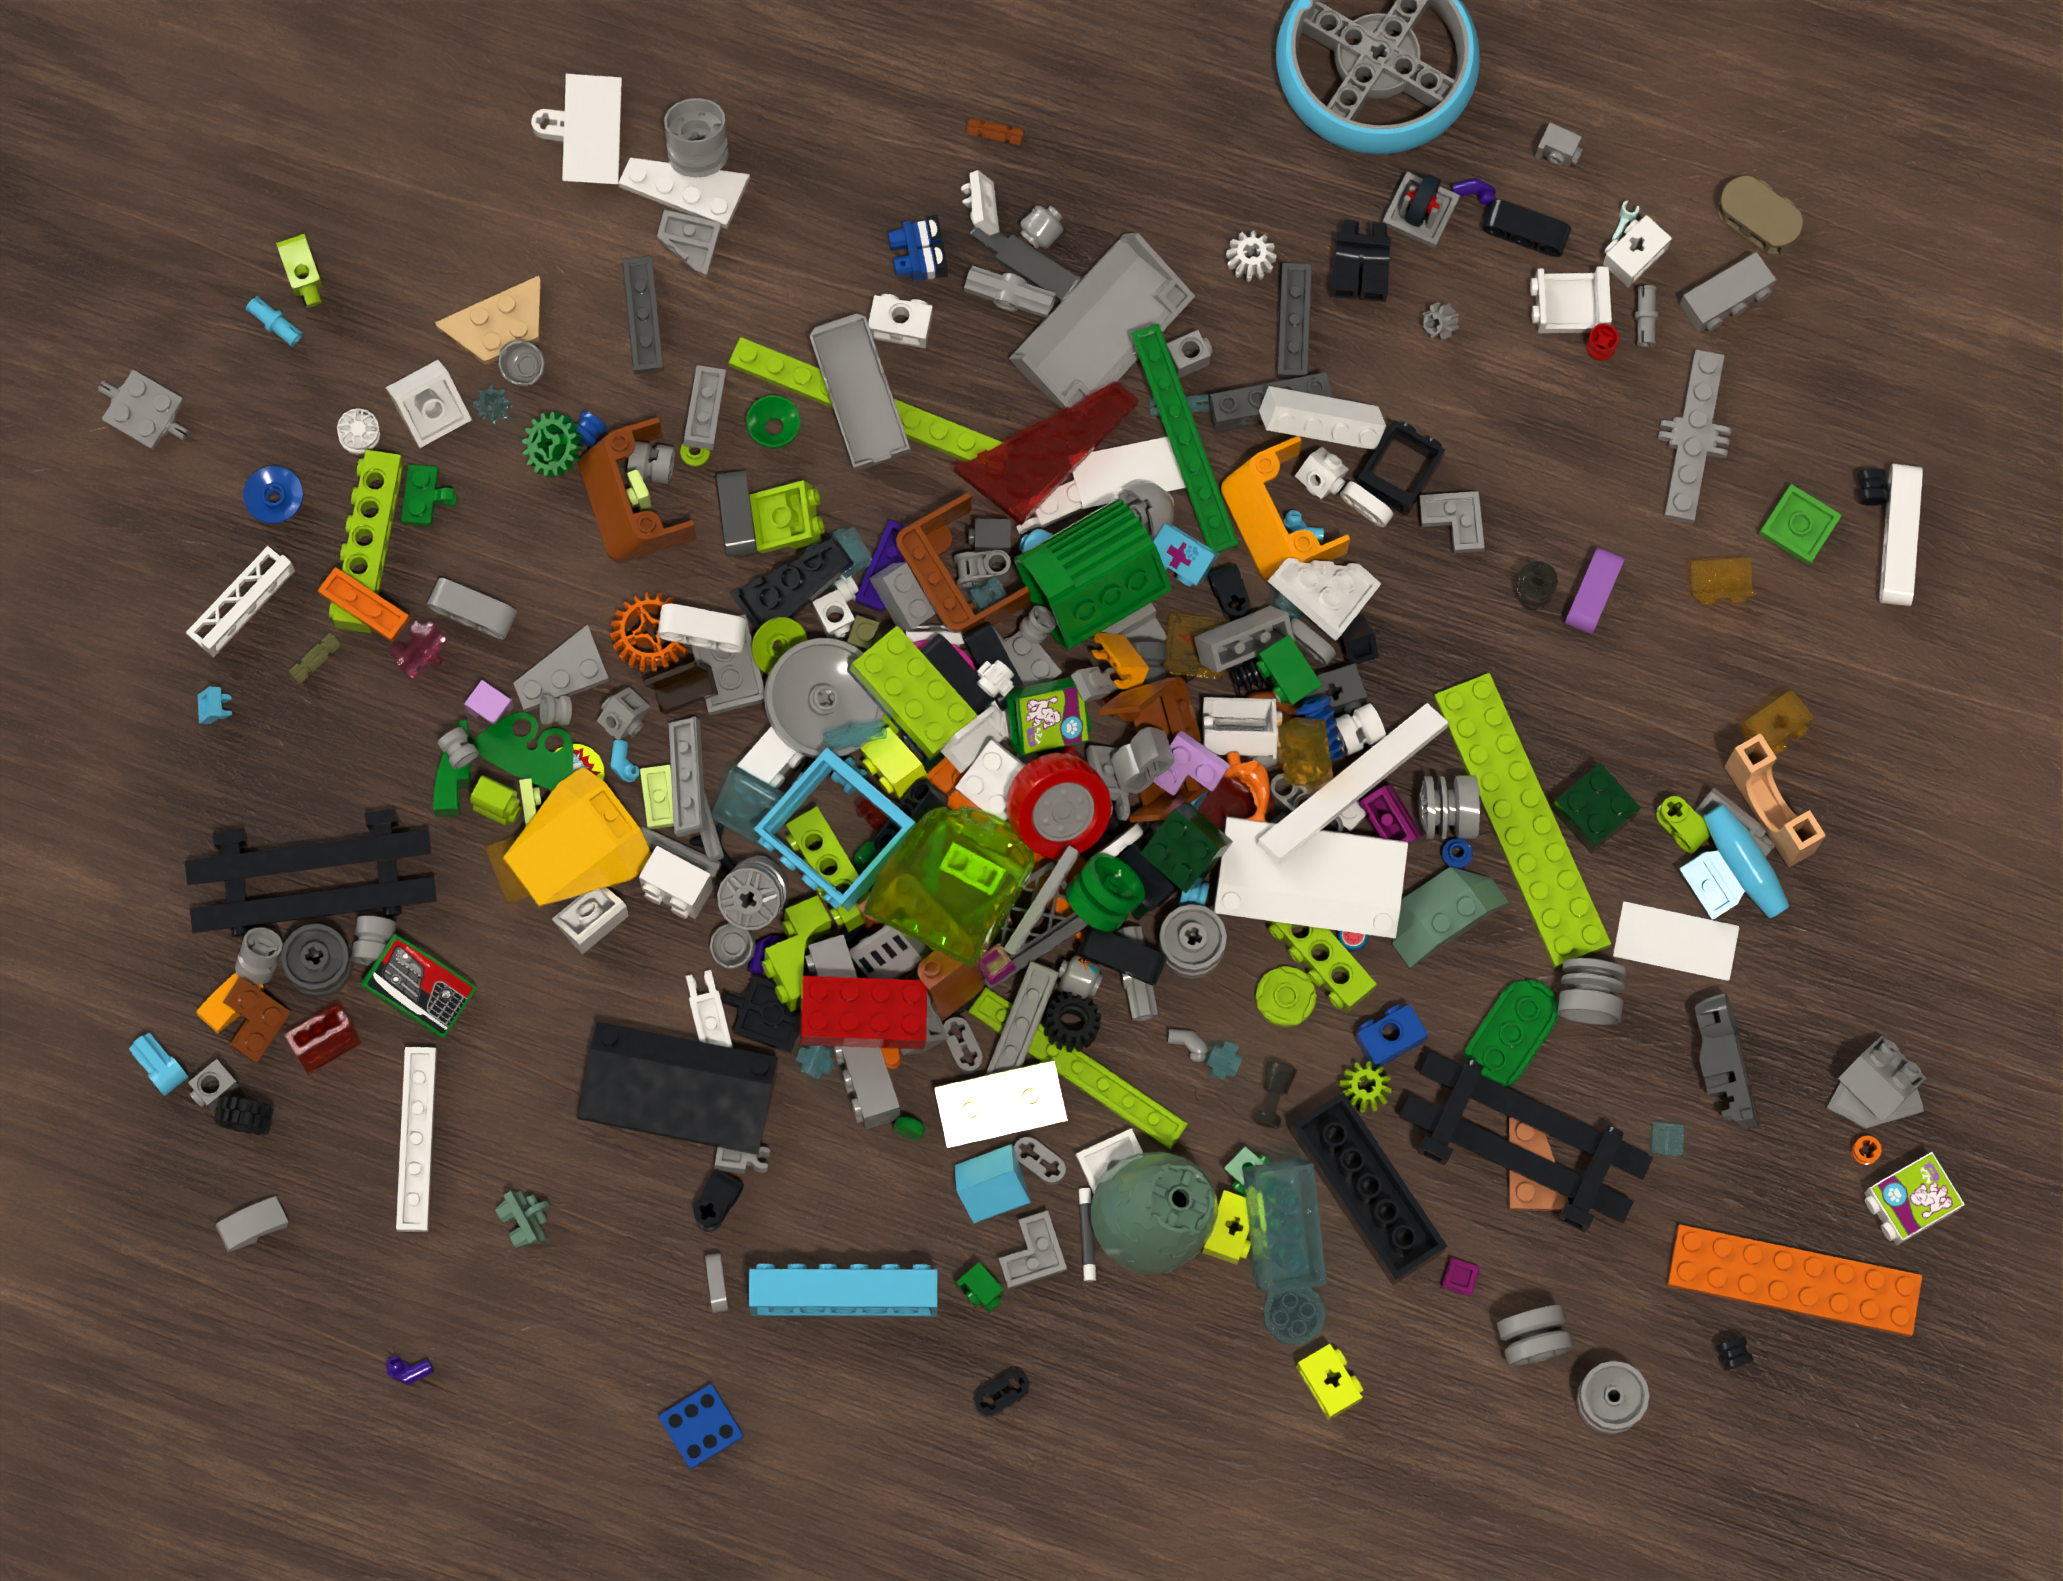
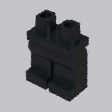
(1361, 252)

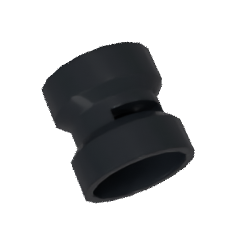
(1873, 487)

